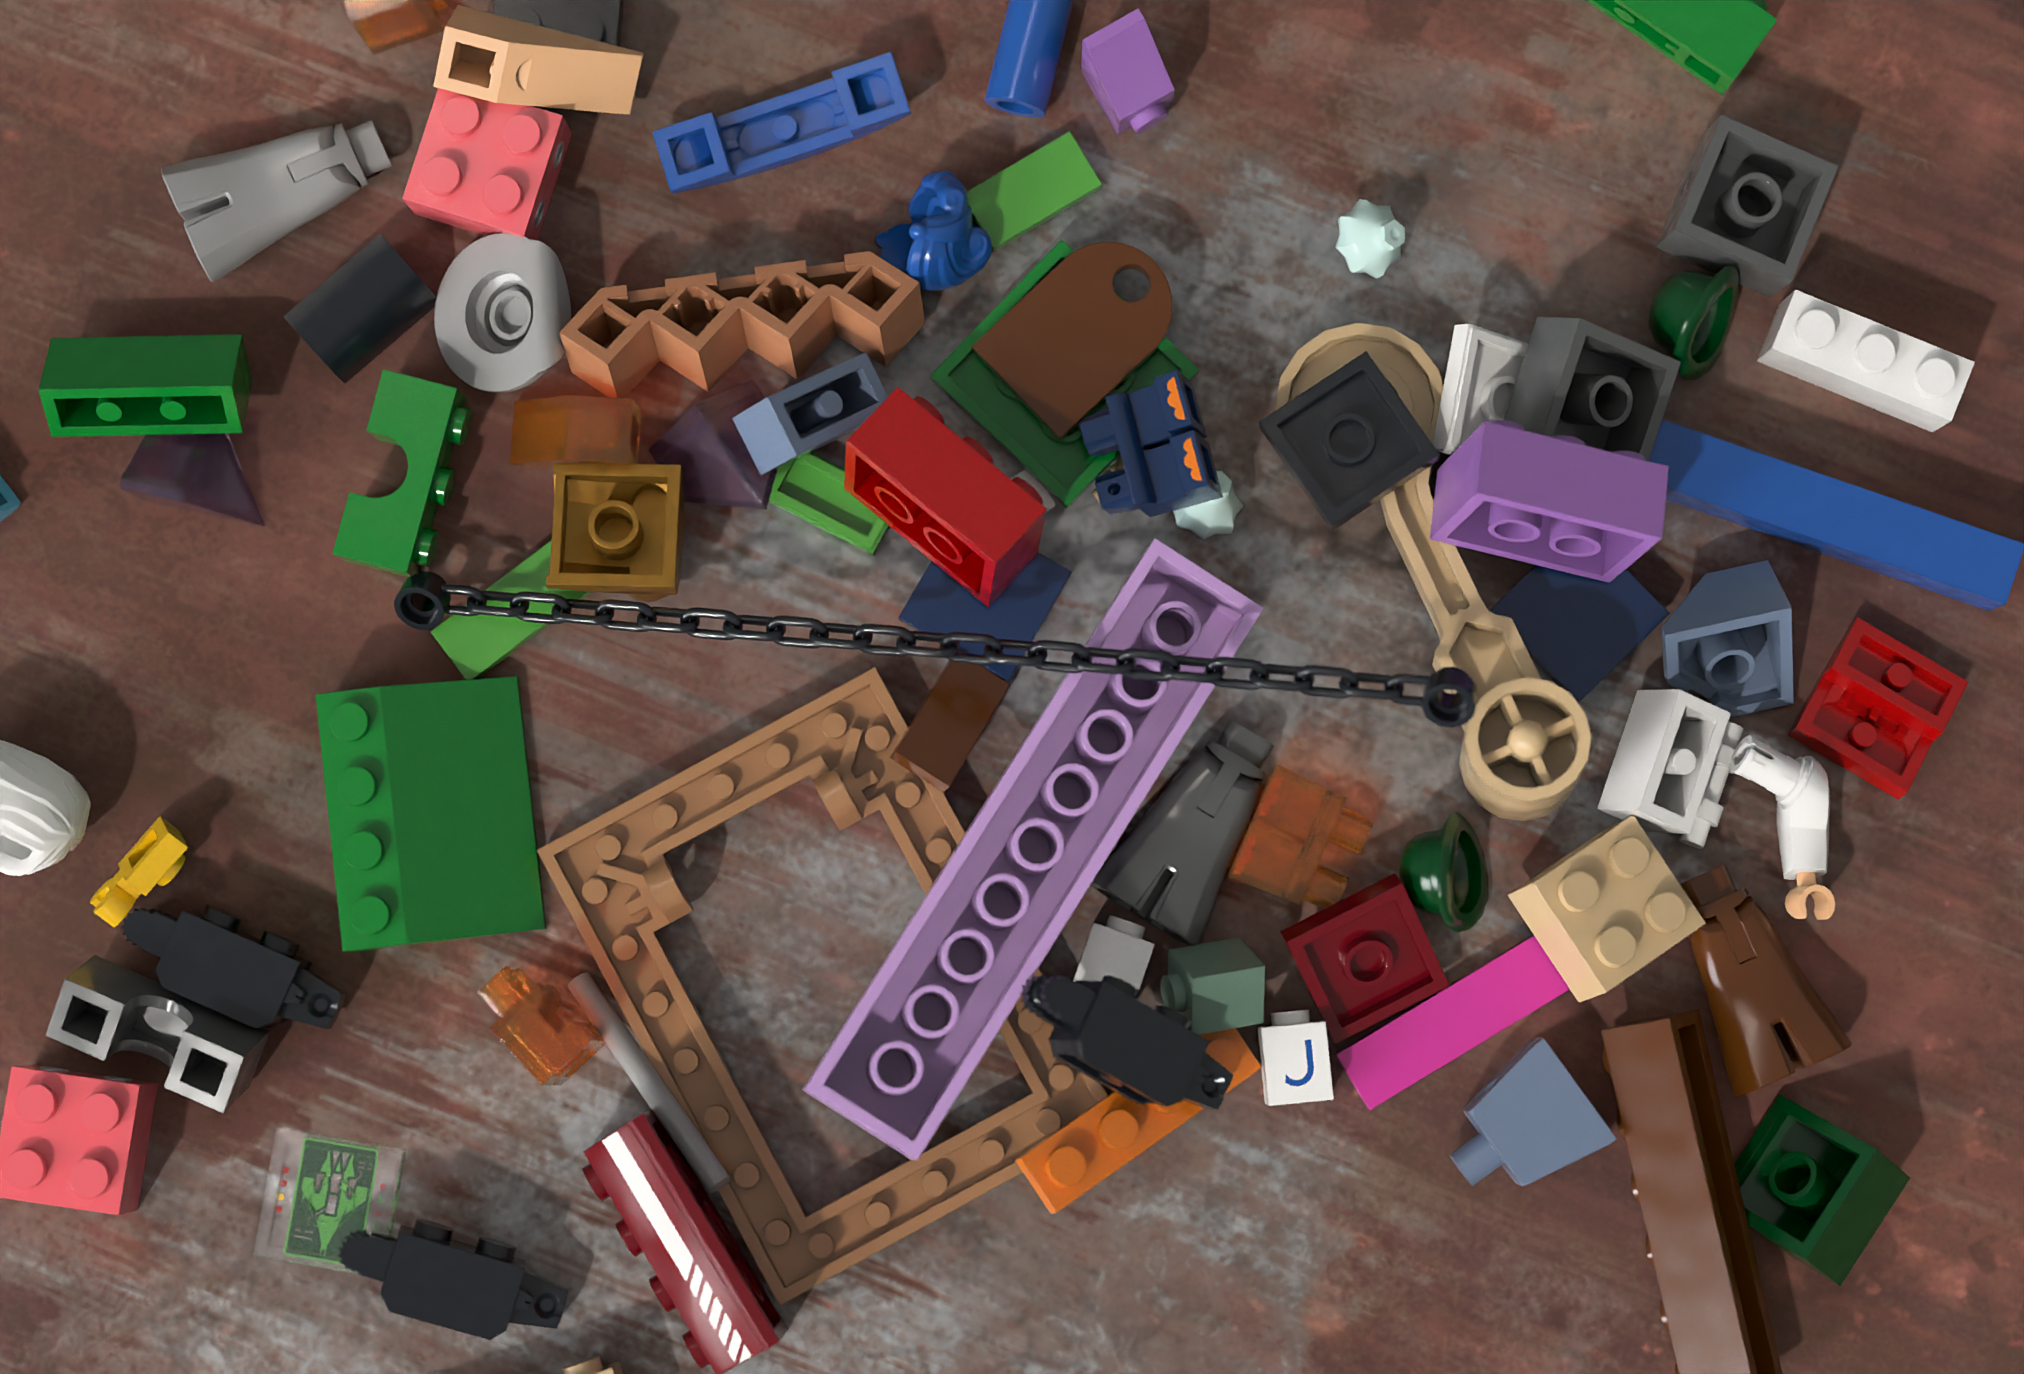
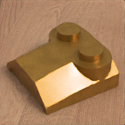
(617, 529)

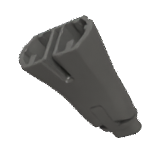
(1184, 844)

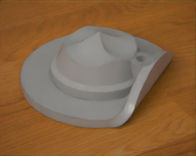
(502, 312)

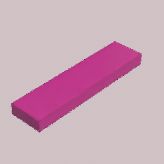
(1451, 1022)

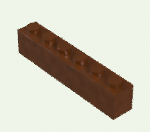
(1689, 1196)

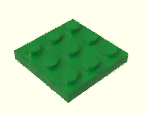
(1057, 465)

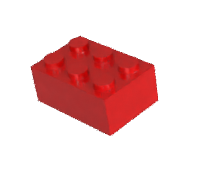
(944, 495)

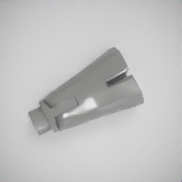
(262, 192)

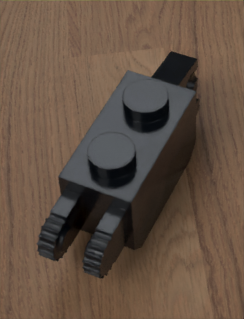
(233, 971)
(1126, 1043)
(452, 1281)

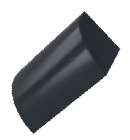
(361, 309)

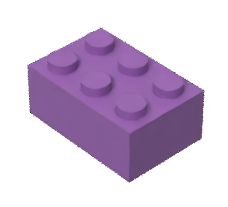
(1549, 501)

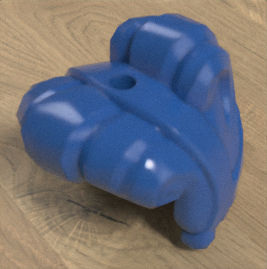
(940, 242)

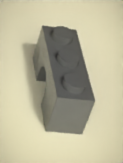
(119, 1010)

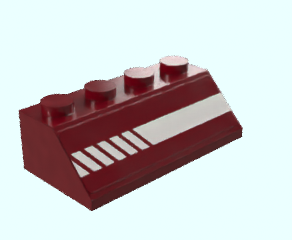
(685, 1243)

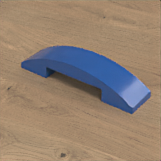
(783, 128)

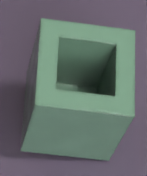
(1215, 985)

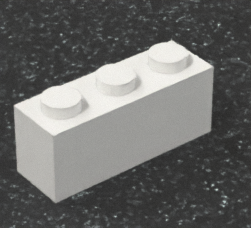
(1865, 361)

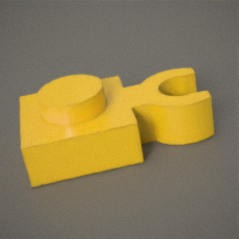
(149, 862)

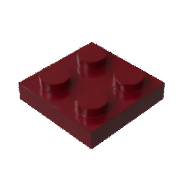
(1365, 958)

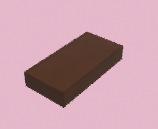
(949, 722)

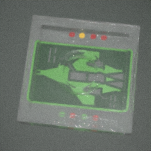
(321, 1192)

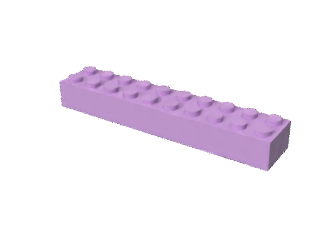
(1027, 858)

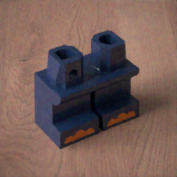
(1159, 446)

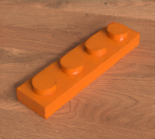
(1118, 1131)

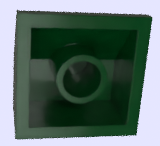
(1815, 1188)

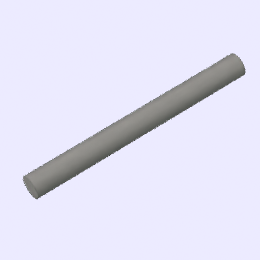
(648, 1082)

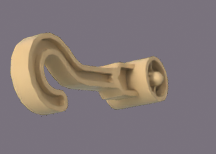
(1526, 732)

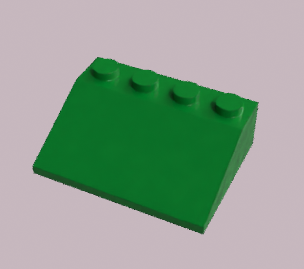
(430, 812)

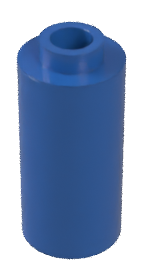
(1028, 56)

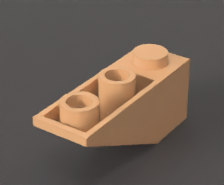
(534, 65)

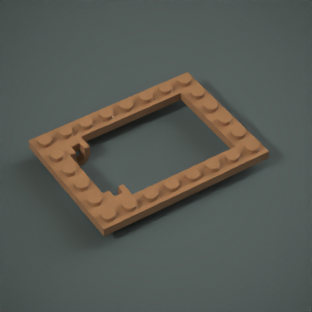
(624, 891)

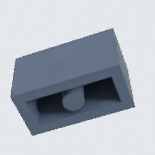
(810, 413)

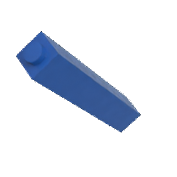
(1836, 518)

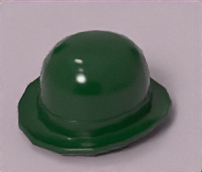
(1694, 317)
(1447, 873)

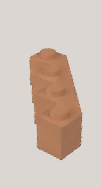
(710, 322)

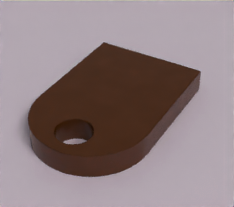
(1076, 337)

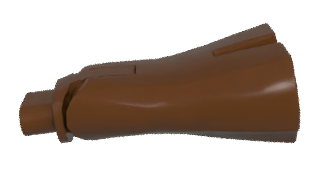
(1756, 992)

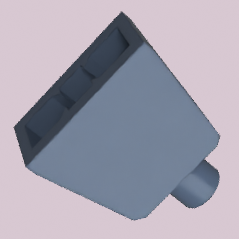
(1530, 1120)

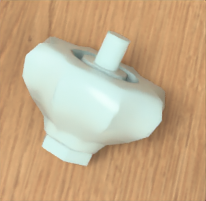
(1370, 238)
(1212, 516)

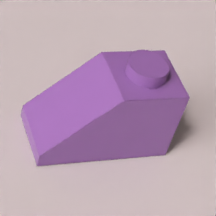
(1127, 74)

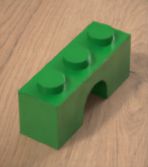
(396, 529)

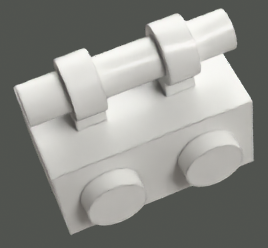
(1672, 765)

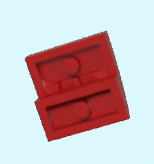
(1878, 708)

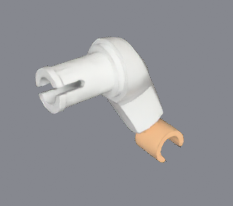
(1801, 819)

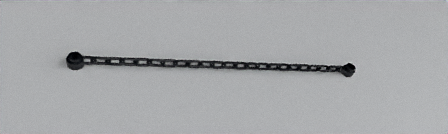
(1438, 706)

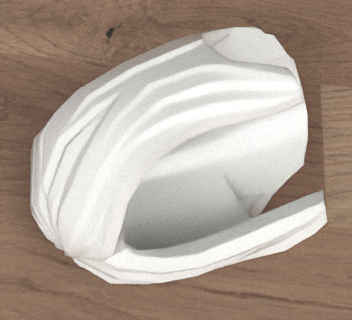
(40, 811)

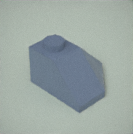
(1733, 641)

